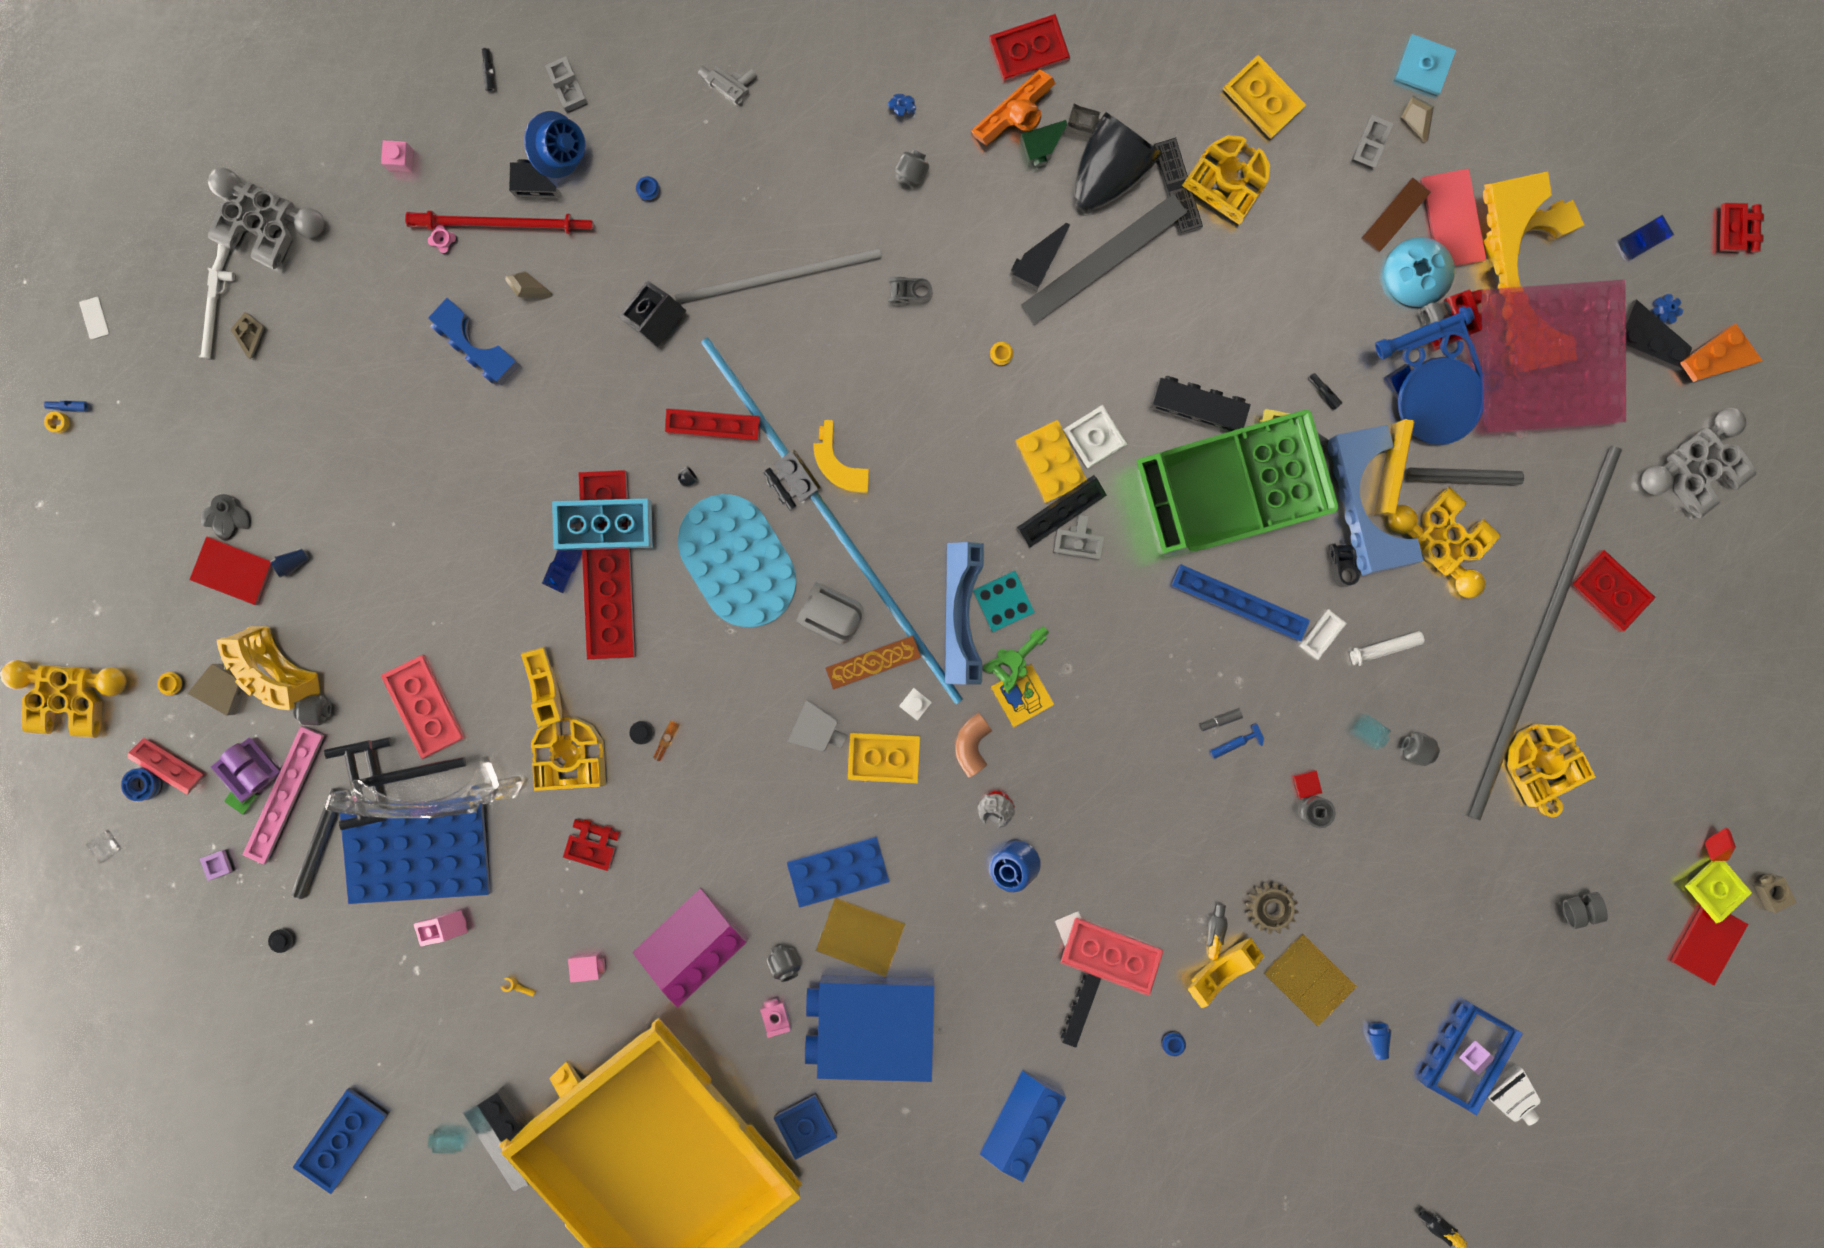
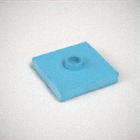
(1425, 64)

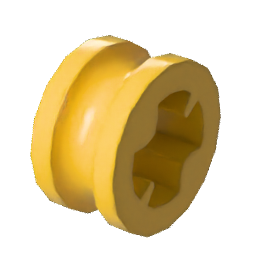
(48, 422)
(1558, 810)

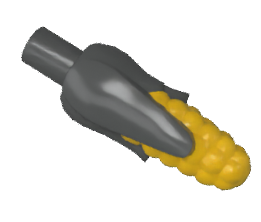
(1216, 931)

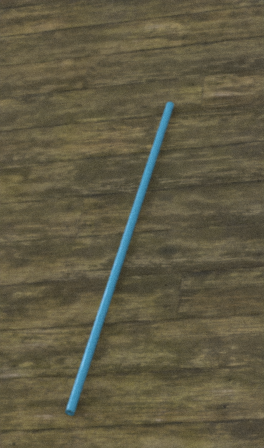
(834, 524)

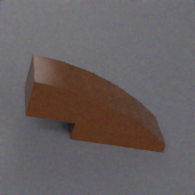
(1396, 214)

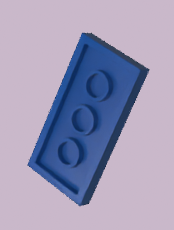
(838, 872)
(339, 1140)

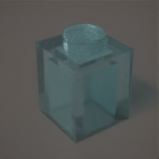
(1370, 732)

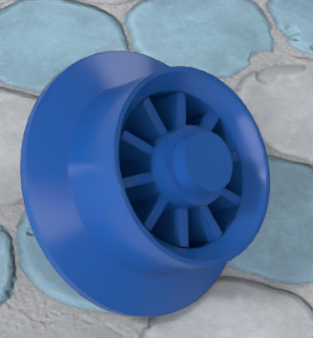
(554, 144)

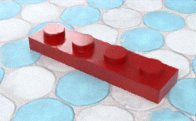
(712, 424)

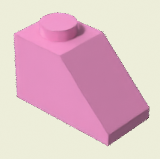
(441, 928)

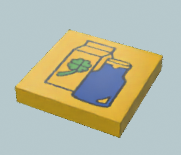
(1026, 698)

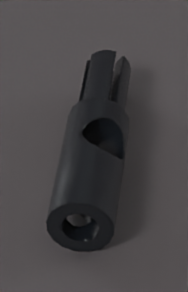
(489, 80)
(1325, 391)

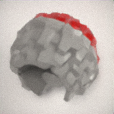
(996, 805)

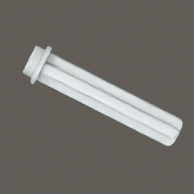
(1385, 648)

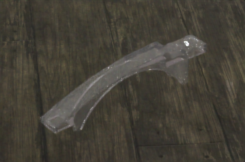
(482, 788)

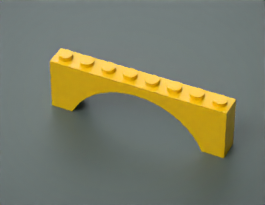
(1510, 209)

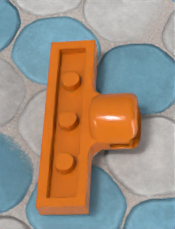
(1016, 109)

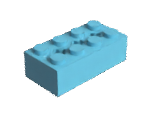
(591, 513)

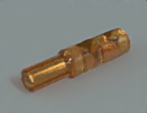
(671, 730)

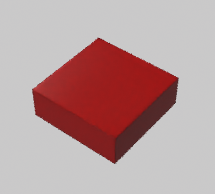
(1307, 784)

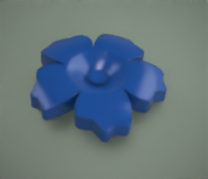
(901, 104)

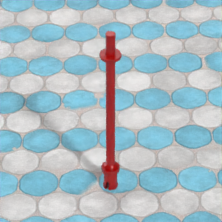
(431, 220)

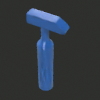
(1238, 742)

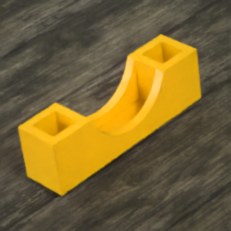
(1557, 222)

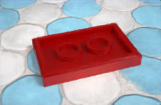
(1029, 47)
(231, 570)
(1613, 590)
(1708, 945)

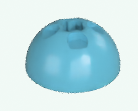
(1413, 283)

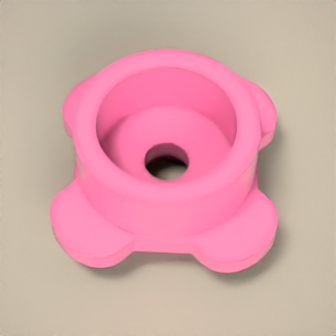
(434, 239)

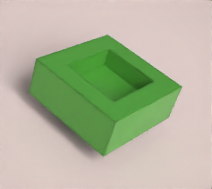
(243, 807)

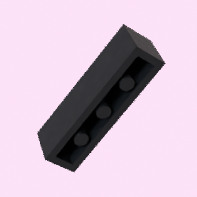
(1200, 405)

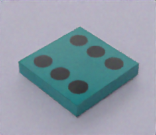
(1003, 601)

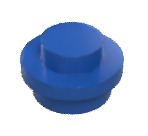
(647, 188)
(1174, 1044)

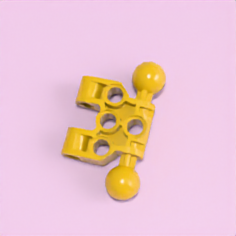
(1452, 552)
(50, 687)

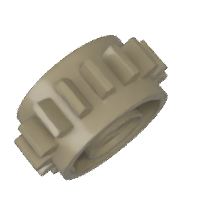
(1283, 914)

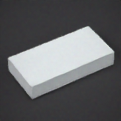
(1322, 634)

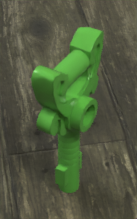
(1015, 660)

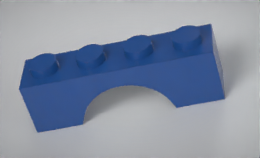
(452, 321)

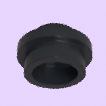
(641, 732)
(280, 941)

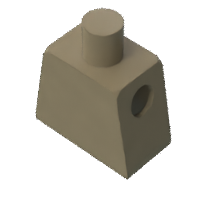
(218, 689)

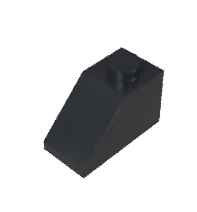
(527, 181)

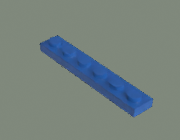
(1240, 603)

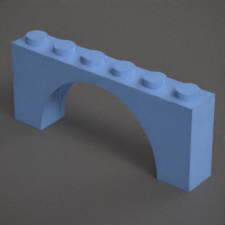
(1373, 547)

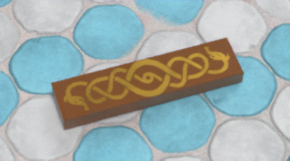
(873, 662)

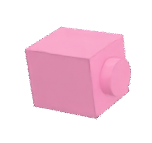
(397, 156)
(586, 967)

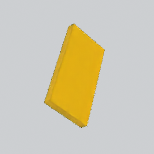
(1394, 468)

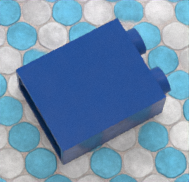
(872, 1028)

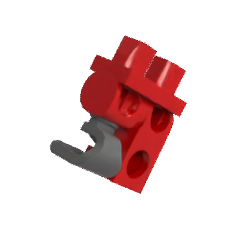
(1436, 312)

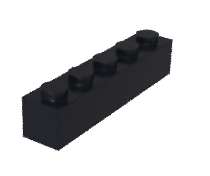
(1080, 1009)

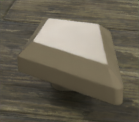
(1419, 117)
(526, 286)
(247, 333)

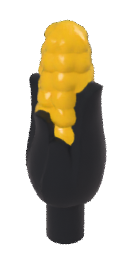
(1442, 1229)

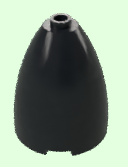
(1112, 163)

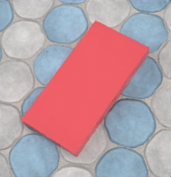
(1454, 216)
(422, 706)
(1112, 956)

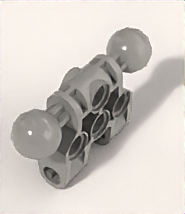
(228, 230)
(1709, 452)

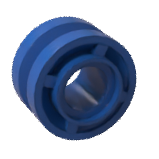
(130, 785)

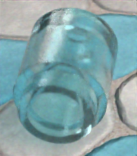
(446, 1141)

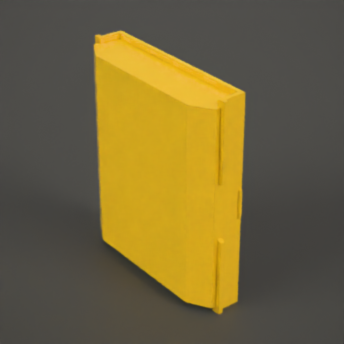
(652, 1155)

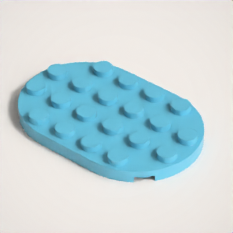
(737, 560)

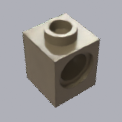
(1783, 896)

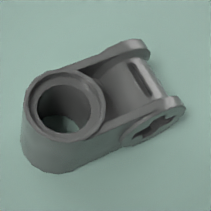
(907, 290)

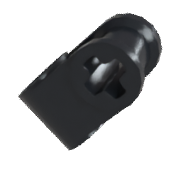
(1343, 562)

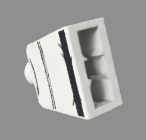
(1515, 1096)

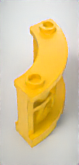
(254, 646)

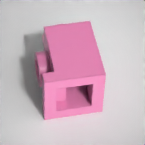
(779, 1027)

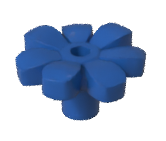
(1667, 308)

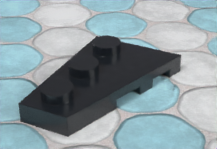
(1653, 338)

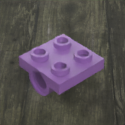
(245, 769)

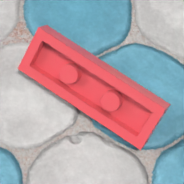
(165, 766)

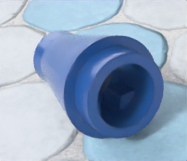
(1380, 1039)

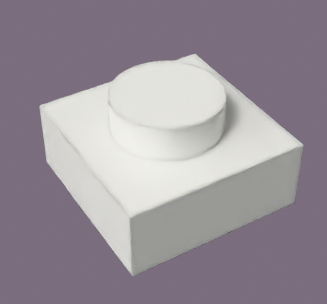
(915, 704)

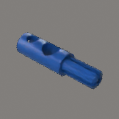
(79, 406)

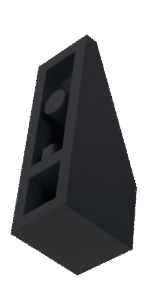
(1036, 261)

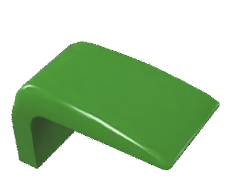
(1238, 484)

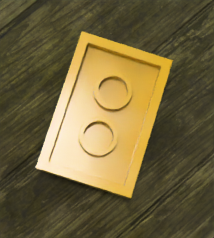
(1264, 96)
(1051, 461)
(883, 757)

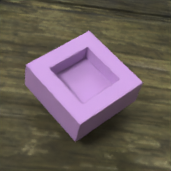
(216, 865)
(1476, 1057)

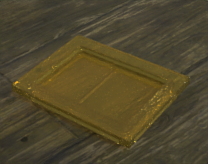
(860, 937)
(1310, 980)

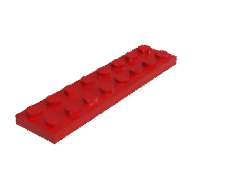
(607, 578)

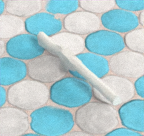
(214, 281)

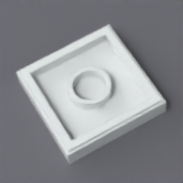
(1095, 437)

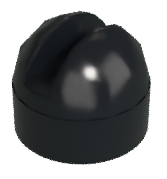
(687, 477)

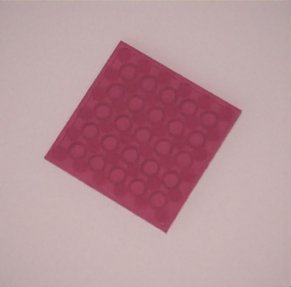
(1554, 355)

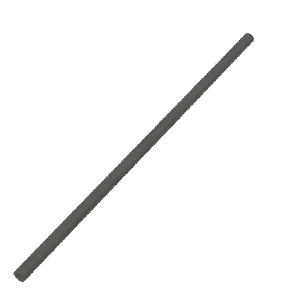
(1545, 632)

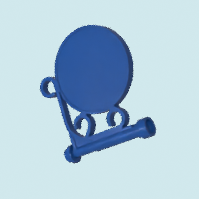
(1442, 392)

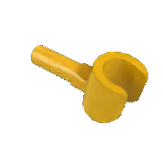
(517, 987)

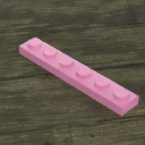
(283, 795)

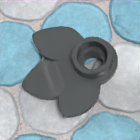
(224, 520)

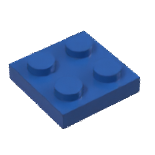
(805, 1127)

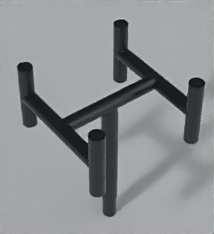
(377, 780)

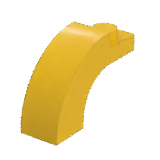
(544, 687)

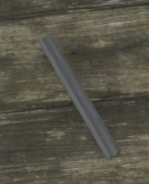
(1465, 476)
(314, 851)

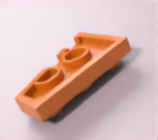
(1722, 354)

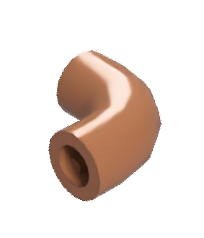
(967, 745)

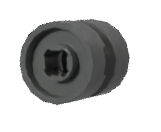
(1317, 811)
(1585, 910)

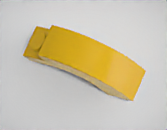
(843, 477)
(1227, 967)

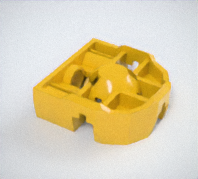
(1226, 177)
(589, 770)
(1535, 786)

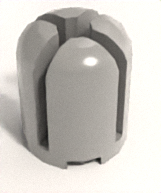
(831, 614)

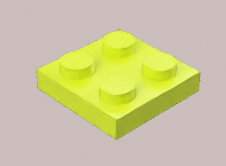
(1718, 890)

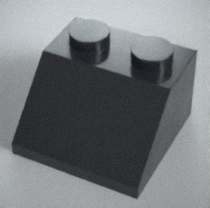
(652, 313)

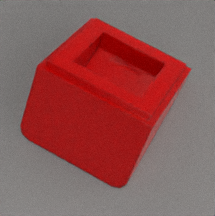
(1720, 845)

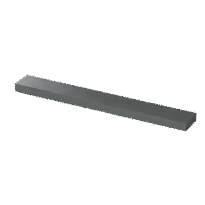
(1104, 258)

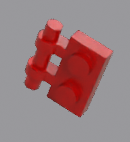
(1734, 227)
(588, 851)

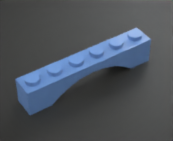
(963, 567)

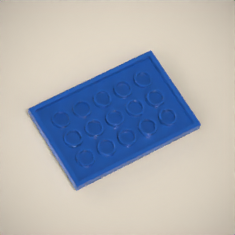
(416, 858)

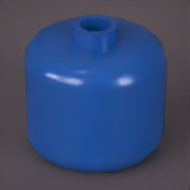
(1015, 866)

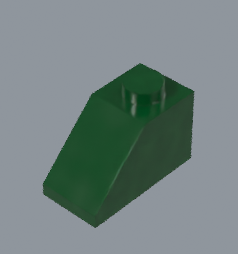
(1042, 143)

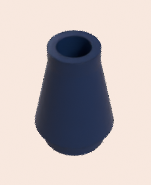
(288, 562)

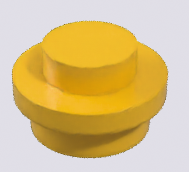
(1001, 353)
(169, 683)

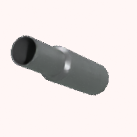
(1222, 719)

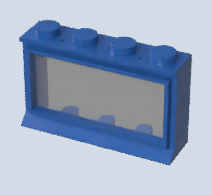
(1453, 1077)

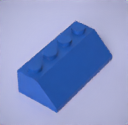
(1023, 1125)

